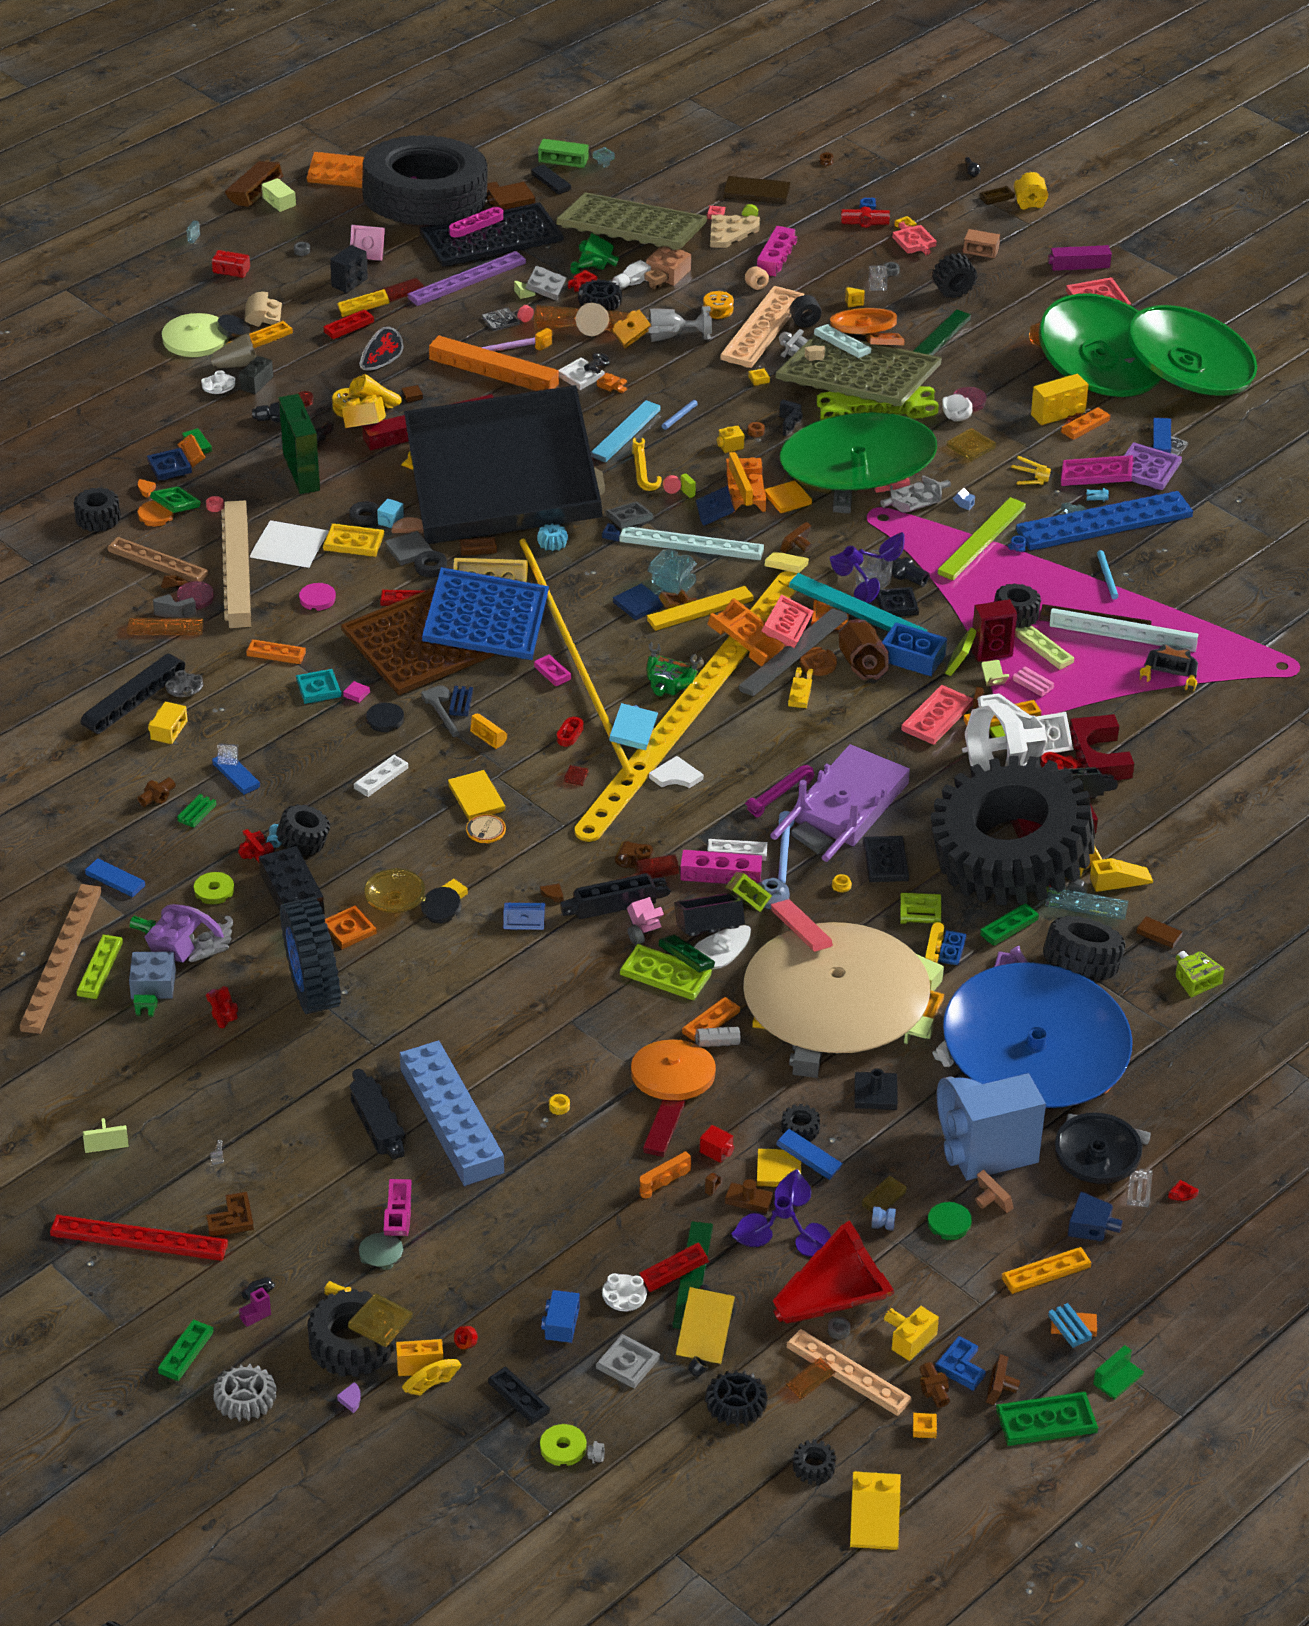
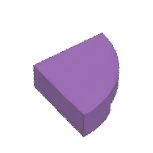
(350, 1397)

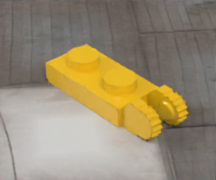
(800, 689)
(935, 942)

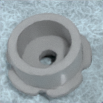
(596, 1452)

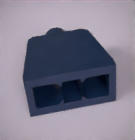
(1092, 1219)

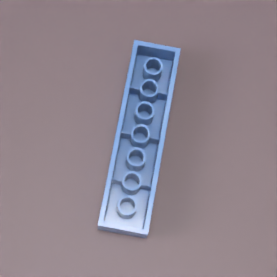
(452, 1113)

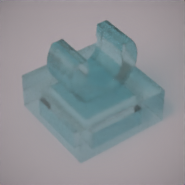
(604, 156)

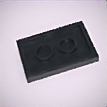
(886, 858)

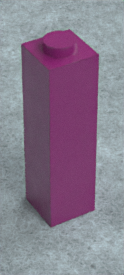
(1080, 257)

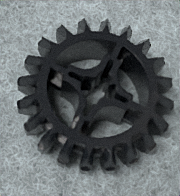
(602, 293)
(737, 1391)

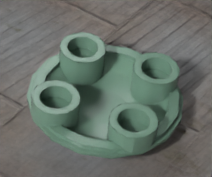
(380, 1250)

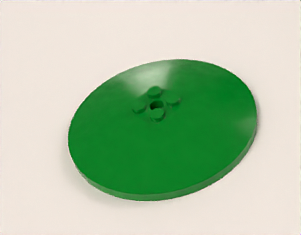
(1089, 325)
(1192, 350)

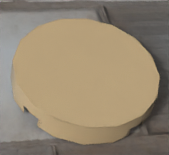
(592, 319)

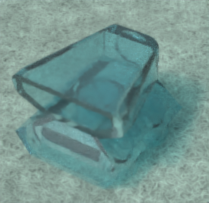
(672, 571)

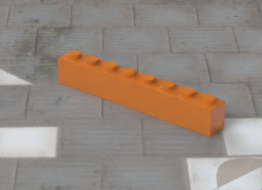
(493, 364)

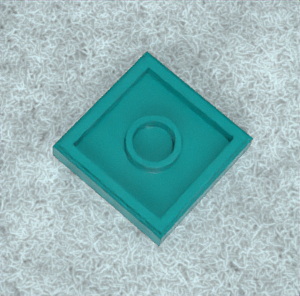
(318, 686)

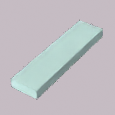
(842, 341)

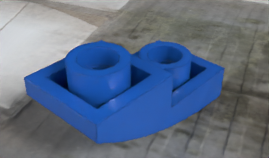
(952, 948)

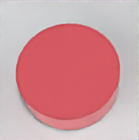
(525, 313)
(671, 484)
(215, 503)

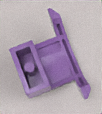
(175, 927)

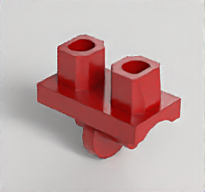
(252, 845)
(222, 1006)

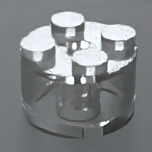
(875, 568)

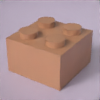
(672, 262)

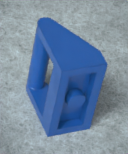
(524, 916)

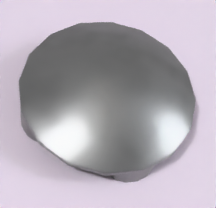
(184, 684)

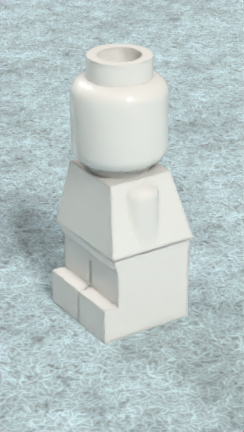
(632, 275)

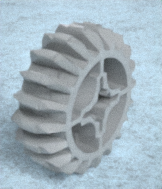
(244, 1400)

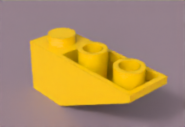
(1116, 874)

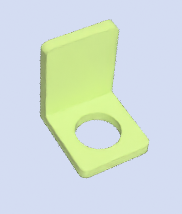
(993, 673)

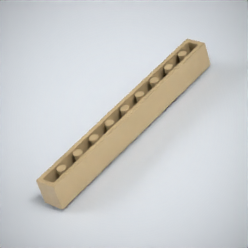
(236, 564)

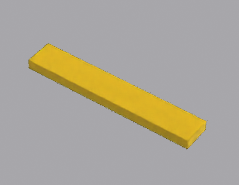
(698, 608)

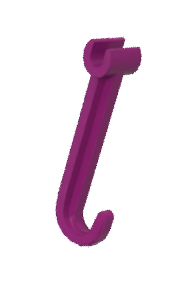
(758, 805)

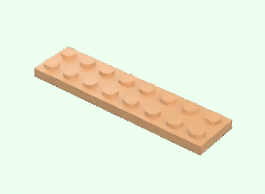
(760, 328)

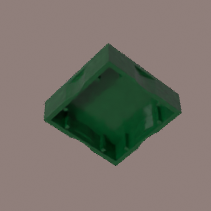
(299, 443)

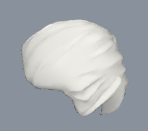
(957, 407)

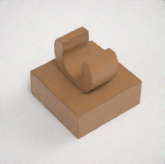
(655, 277)

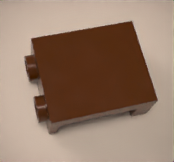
(510, 196)

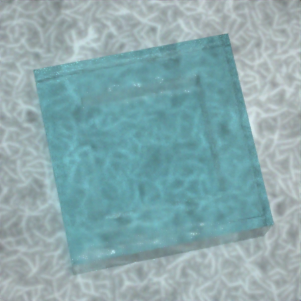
(193, 231)

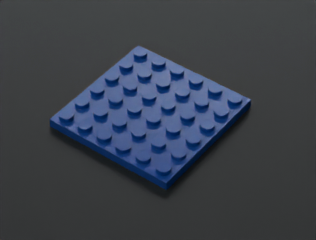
(485, 613)

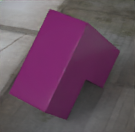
(257, 1309)

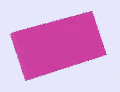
(1097, 470)

